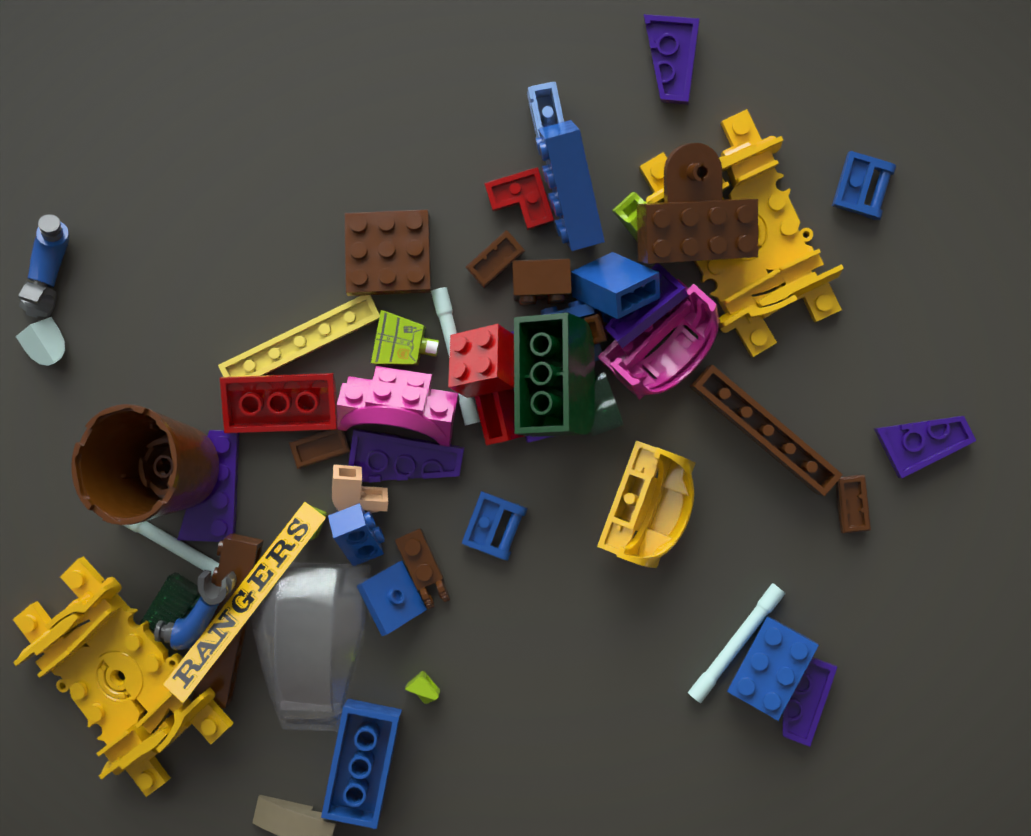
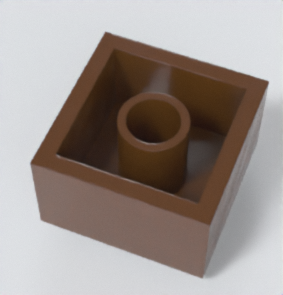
(541, 281)

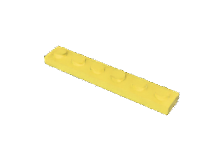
(303, 339)

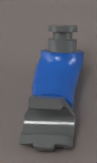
(45, 261)
(188, 630)

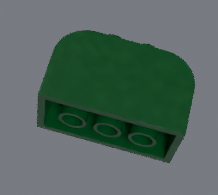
(553, 375)

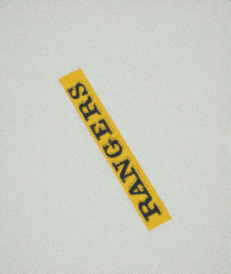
(243, 602)

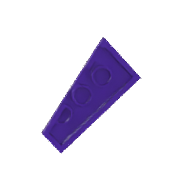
(401, 457)
(216, 515)

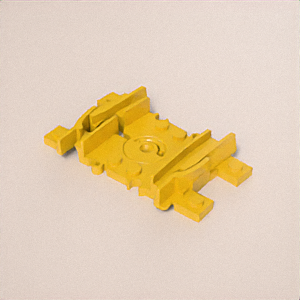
(779, 241)
(89, 668)

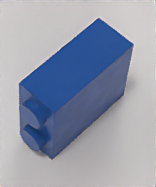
(615, 285)

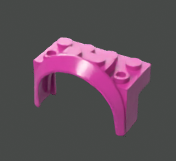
(676, 356)

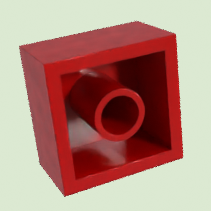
(481, 361)

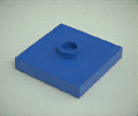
(391, 598)

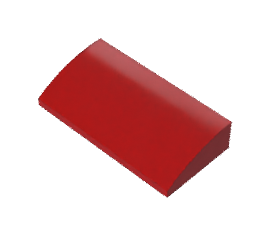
(279, 403)

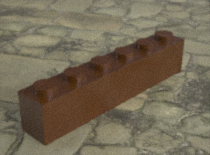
(766, 430)
(238, 555)

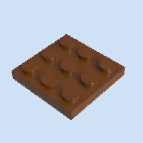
(387, 252)

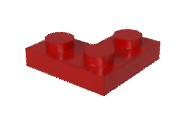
(522, 189)

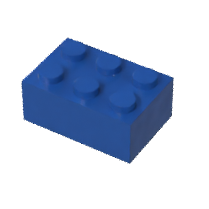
(773, 667)

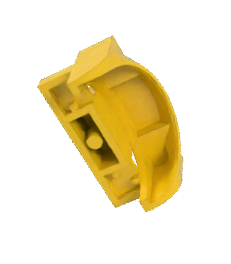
(649, 505)

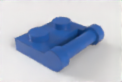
(856, 181)
(485, 522)

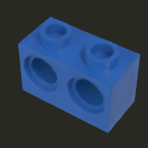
(357, 534)

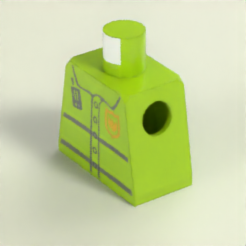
(401, 341)

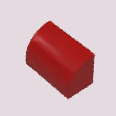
(497, 416)

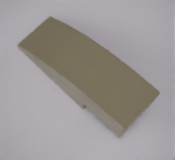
(291, 818)

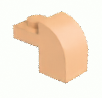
(348, 490)

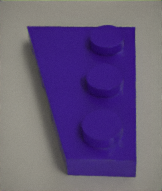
(923, 443)

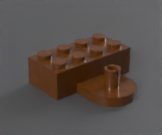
(694, 217)

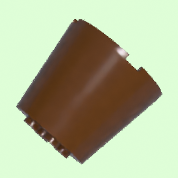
(142, 465)

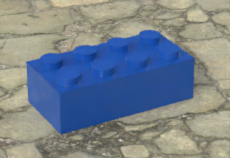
(571, 185)
(361, 763)

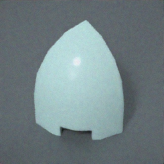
(43, 342)

